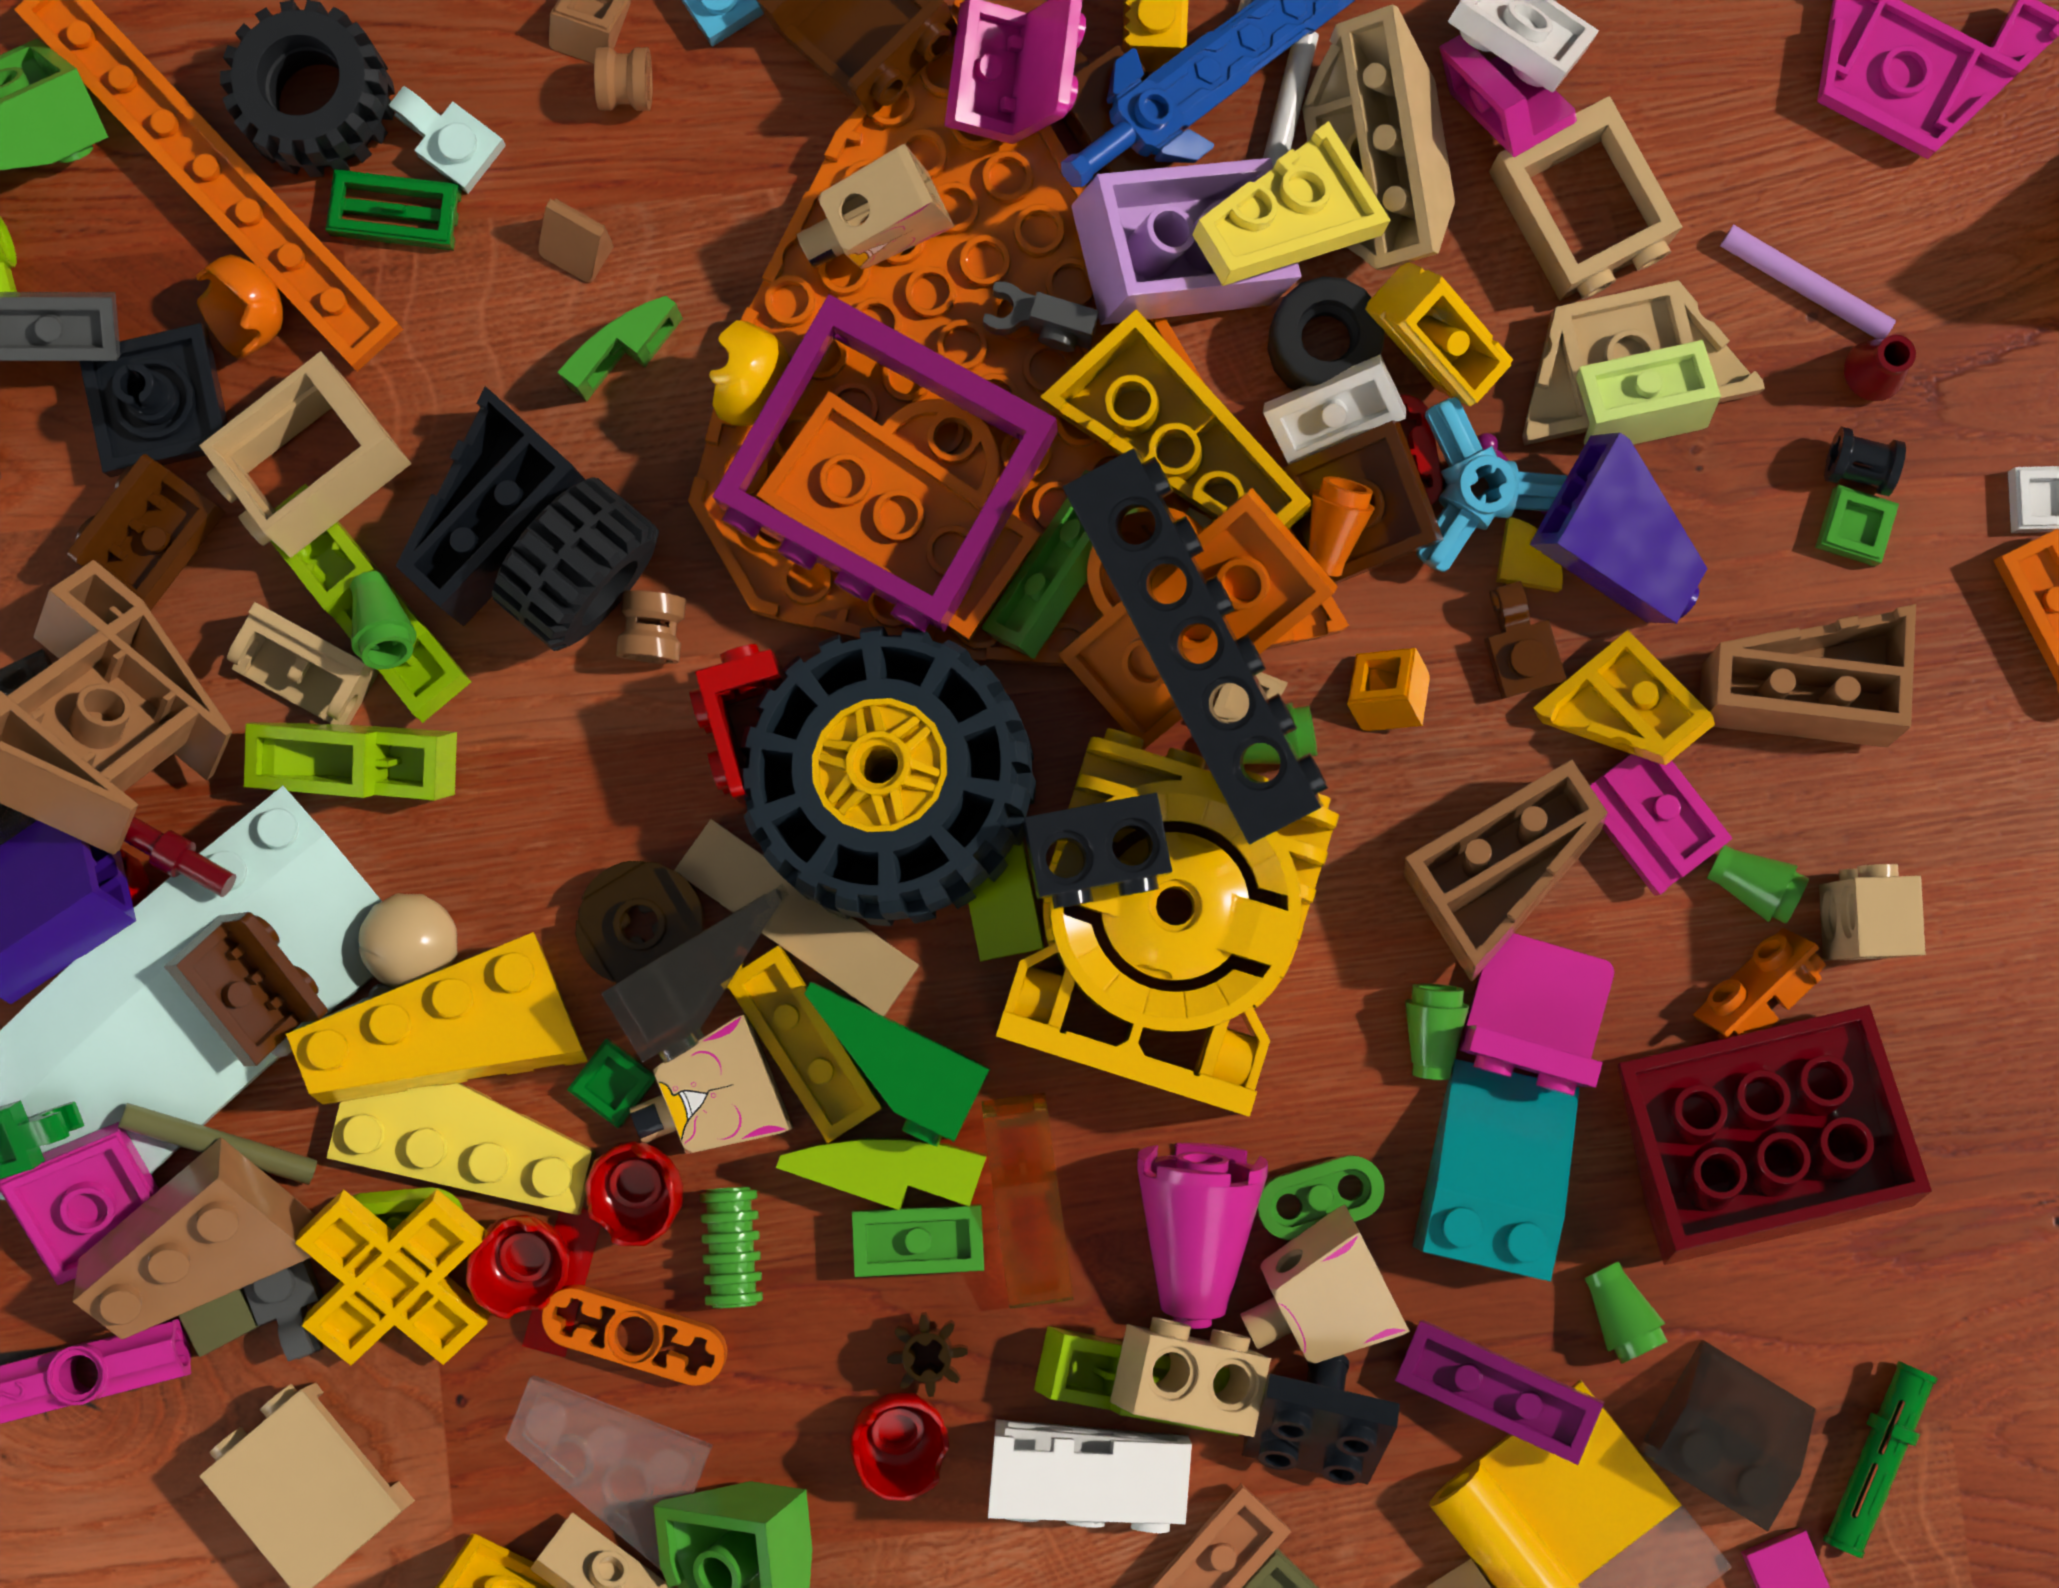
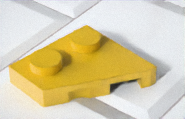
(1627, 704)

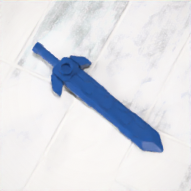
(1192, 83)

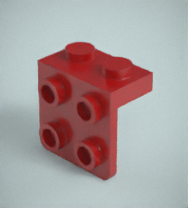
(740, 677)

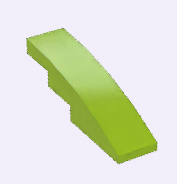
(326, 569)

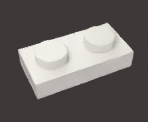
(1334, 410)

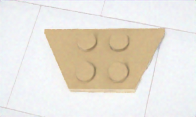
(1615, 329)

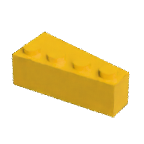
(1148, 399)
(445, 1028)

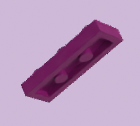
(1500, 1391)

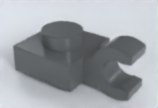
(1056, 320)
(286, 1299)

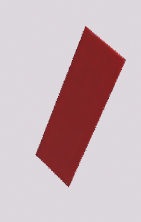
(580, 1237)

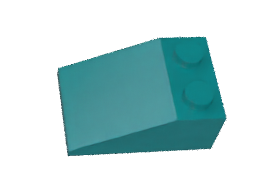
(1498, 1173)

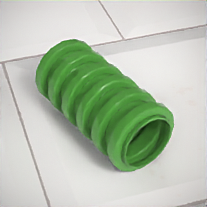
(731, 1247)

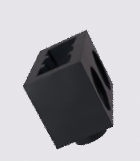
(1093, 832)

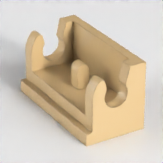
(300, 666)

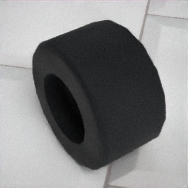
(1313, 299)

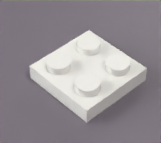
(1531, 35)

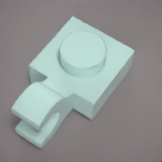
(451, 142)

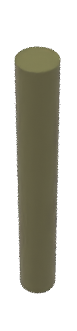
(200, 1138)

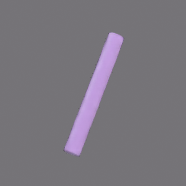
(1807, 283)

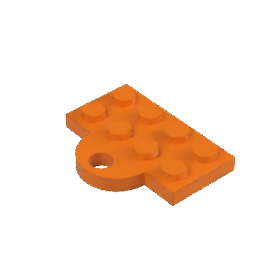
(900, 496)
(1264, 574)

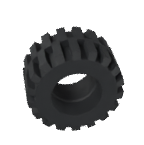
(282, 47)
(574, 563)

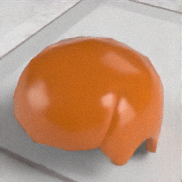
(240, 305)

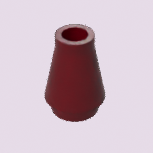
(1879, 367)

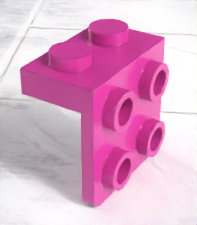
(1013, 68)
(1539, 1013)

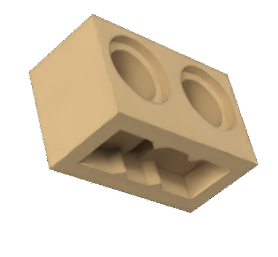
(1872, 914)
(1187, 1389)

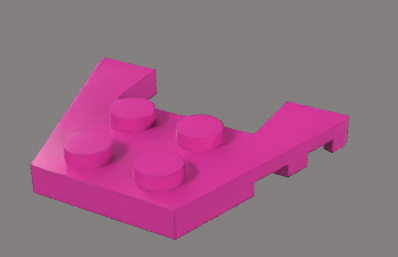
(1918, 75)

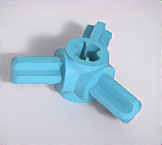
(1468, 463)

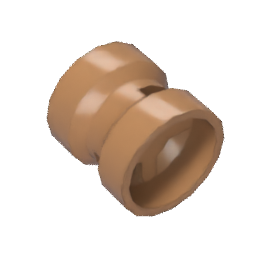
(651, 641)

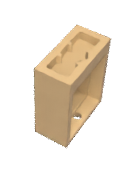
(1513, 179)
(273, 423)

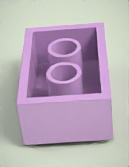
(1142, 245)

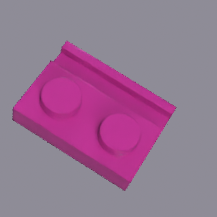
(1657, 820)

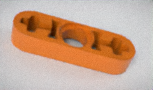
(611, 1350)

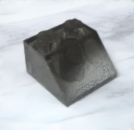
(1732, 1435)

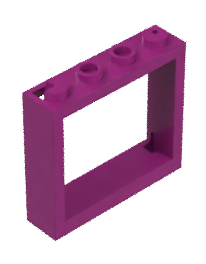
(938, 375)

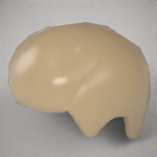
(407, 939)

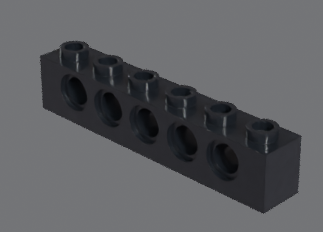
(1101, 503)

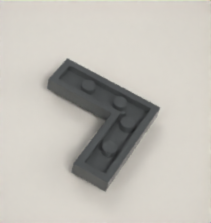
(59, 326)

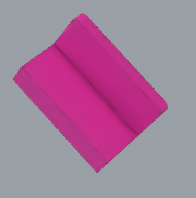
(1502, 102)

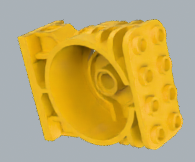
(1220, 926)

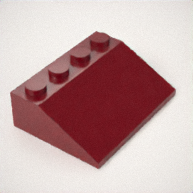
(1770, 1135)

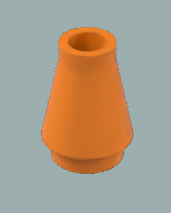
(1337, 520)

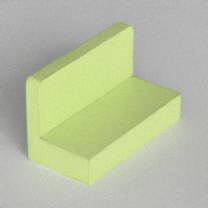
(1650, 393)

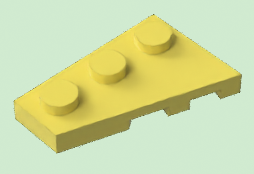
(1292, 213)

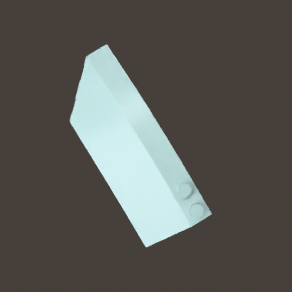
(125, 1029)

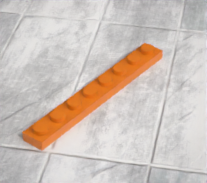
(215, 176)

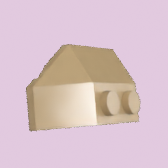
(1390, 122)

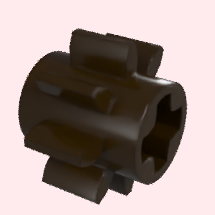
(930, 1372)

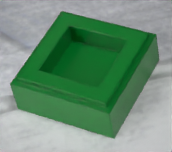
(612, 1083)

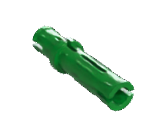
(1850, 1531)

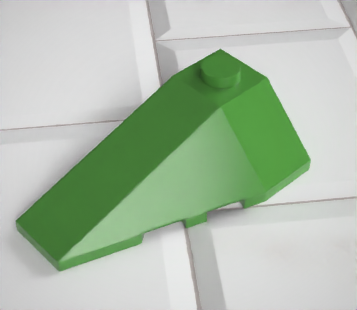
(44, 109)
(736, 1537)

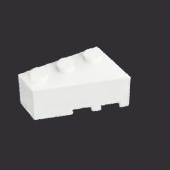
(1089, 1475)

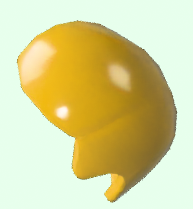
(750, 374)

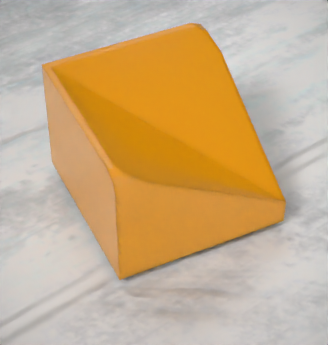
(1389, 689)

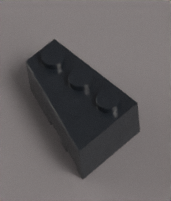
(486, 502)

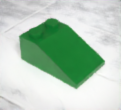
(910, 1071)

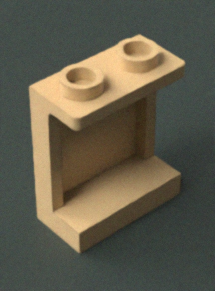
(302, 1488)

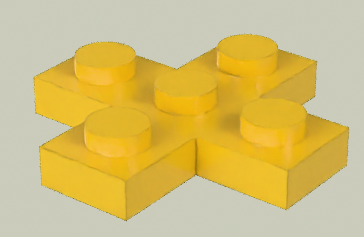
(393, 1277)

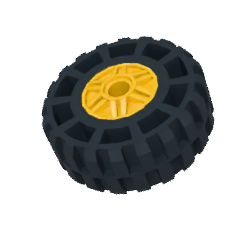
(929, 828)

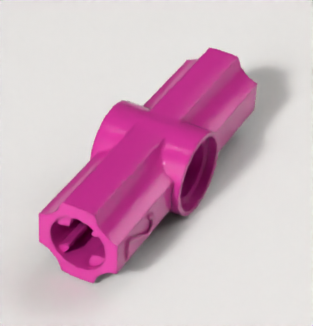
(51, 1380)

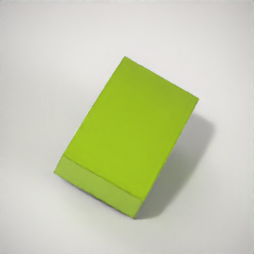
(1006, 911)

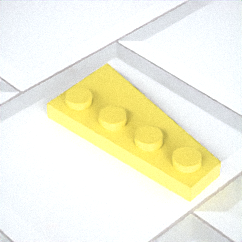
(463, 1143)

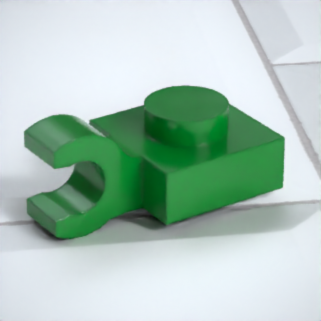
(23, 1135)

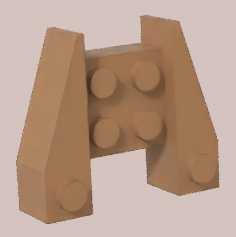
(101, 712)

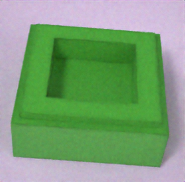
(1857, 525)

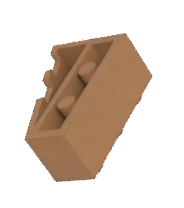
(1818, 682)
(1503, 863)
(191, 1243)

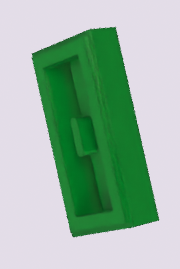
(446, 216)

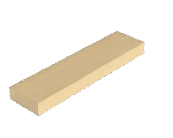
(827, 943)

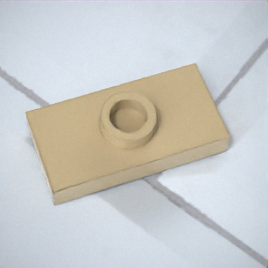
(587, 1559)

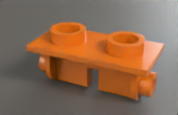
(1780, 968)

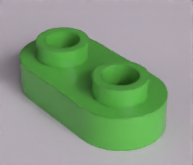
(1318, 1194)

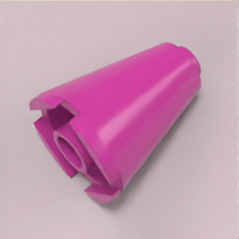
(1198, 1224)

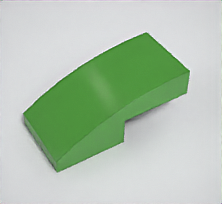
(636, 333)

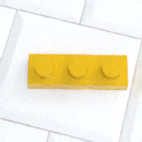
(804, 1045)

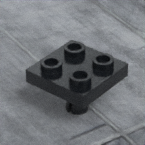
(155, 399)
(1322, 1425)

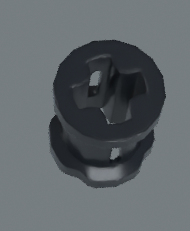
(1865, 461)

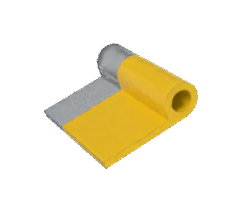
(1576, 1526)

